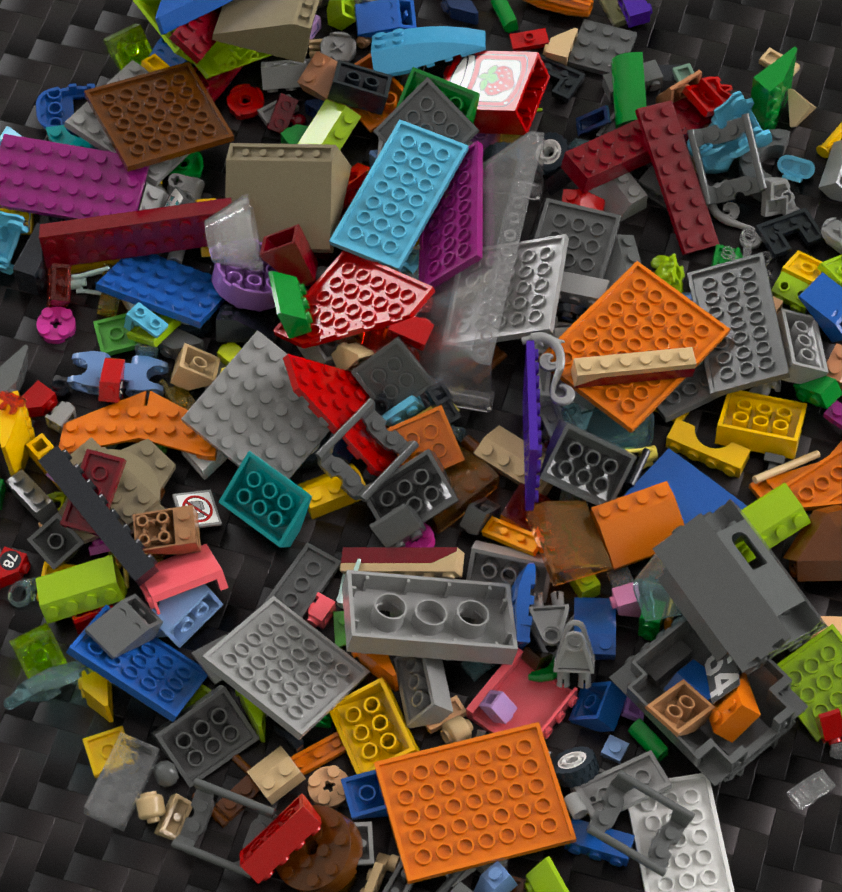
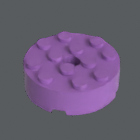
(244, 287)

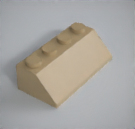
(506, 455)

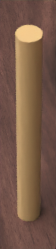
(786, 466)

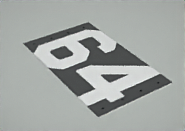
(721, 676)

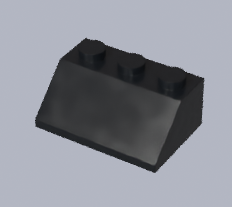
(360, 87)

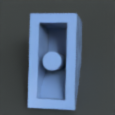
(495, 880)

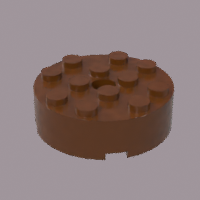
(327, 858)

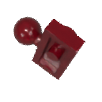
(283, 114)

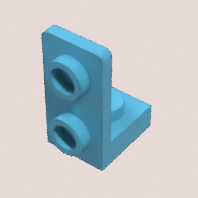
(146, 319)

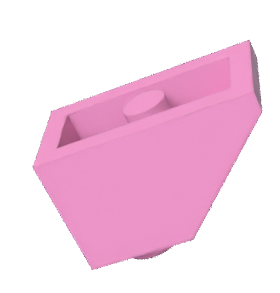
(625, 601)

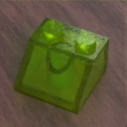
(128, 45)
(37, 650)

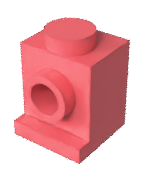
(321, 611)

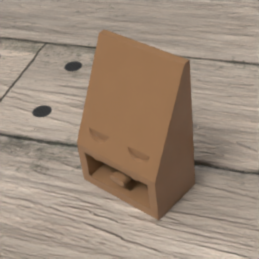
(168, 530)

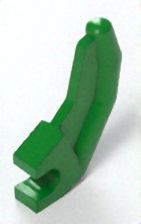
(544, 675)

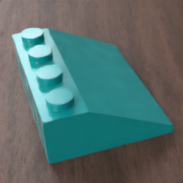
(267, 500)

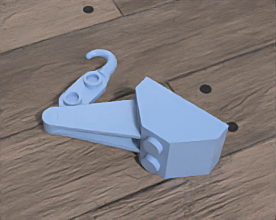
(186, 613)

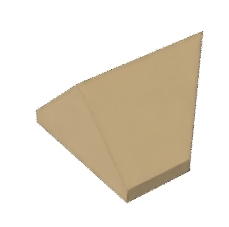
(798, 108)

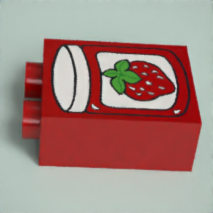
(508, 88)

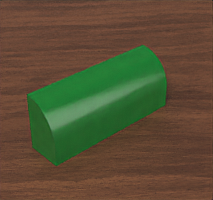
(628, 86)

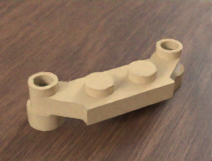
(376, 874)

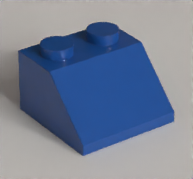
(694, 675)
(598, 706)

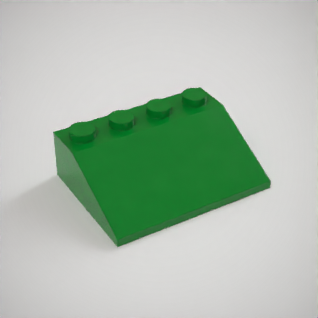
(771, 90)
(463, 98)

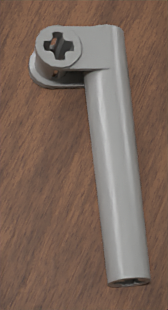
(194, 187)

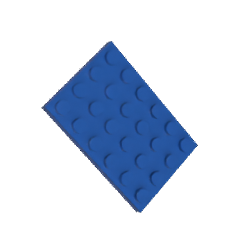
(163, 288)
(149, 673)

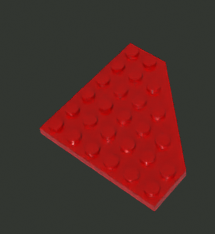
(358, 298)
(335, 398)

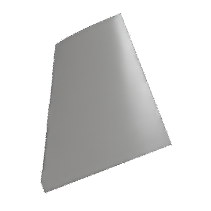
(777, 198)

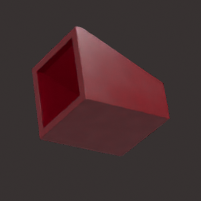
(290, 254)

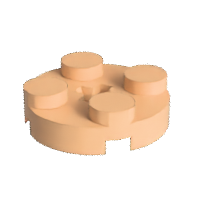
(318, 781)

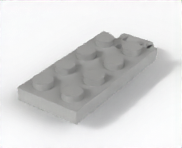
(643, 768)

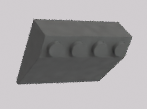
(585, 464)
(419, 484)
(205, 735)

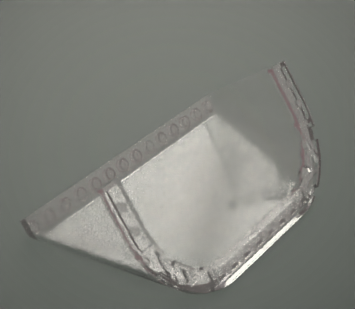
(472, 303)

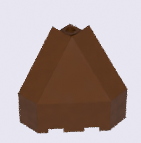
(818, 547)

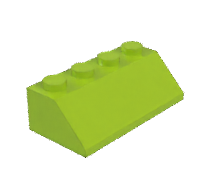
(331, 125)
(774, 518)
(80, 588)
(545, 878)

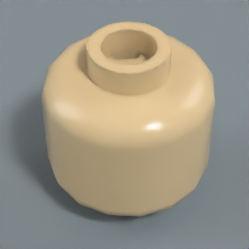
(456, 730)
(150, 807)

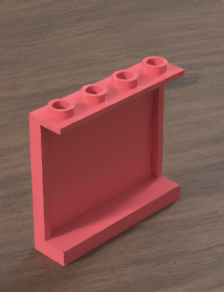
(182, 574)
(535, 700)

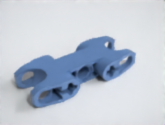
(135, 374)

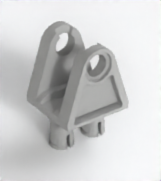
(549, 621)
(574, 656)

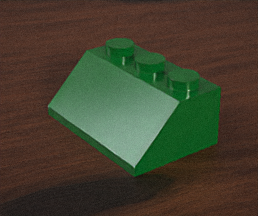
(291, 304)

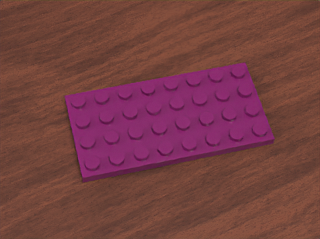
(66, 180)
(456, 227)

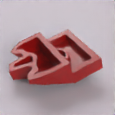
(707, 94)

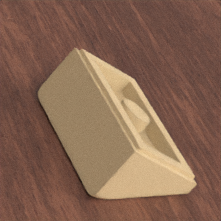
(177, 811)

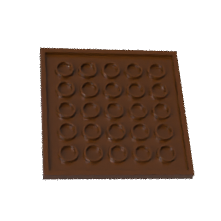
(158, 116)

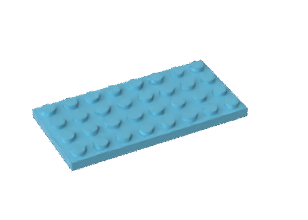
(399, 195)

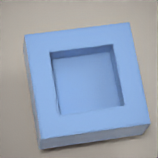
(614, 749)

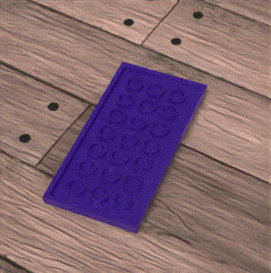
(531, 425)

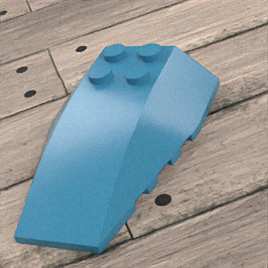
(414, 47)

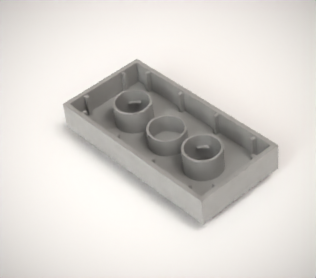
(428, 617)

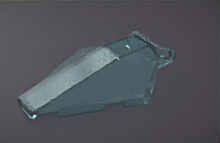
(46, 684)

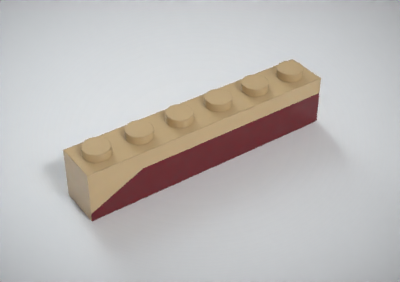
(633, 367)
(415, 561)

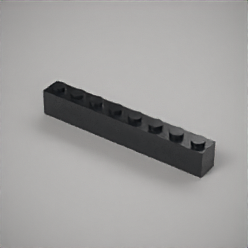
(99, 517)

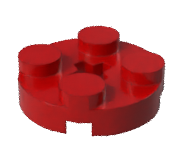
(248, 110)

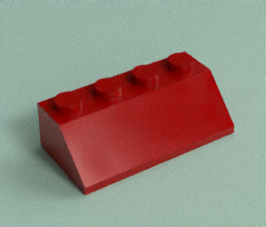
(280, 839)

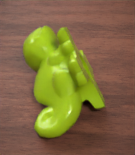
(669, 270)

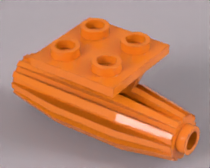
(567, 7)

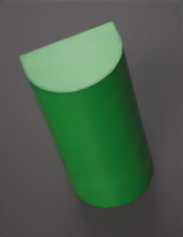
(505, 15)
(648, 739)

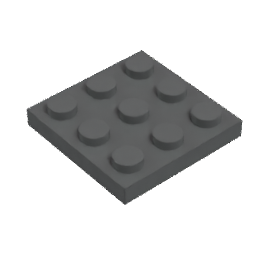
(599, 45)
(393, 372)

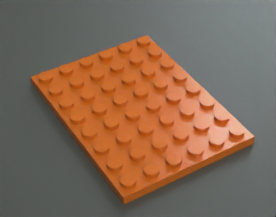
(632, 317)
(474, 802)

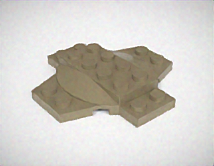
(140, 483)

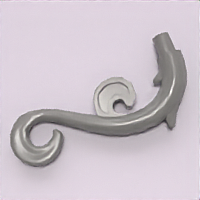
(730, 219)
(558, 366)

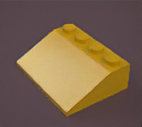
(761, 423)
(14, 435)
(372, 726)

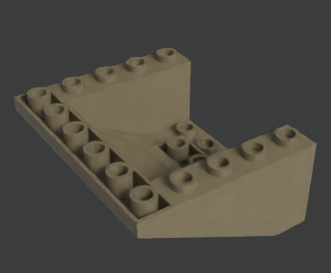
(268, 26)
(291, 187)

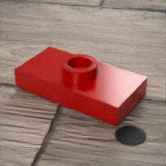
(529, 40)

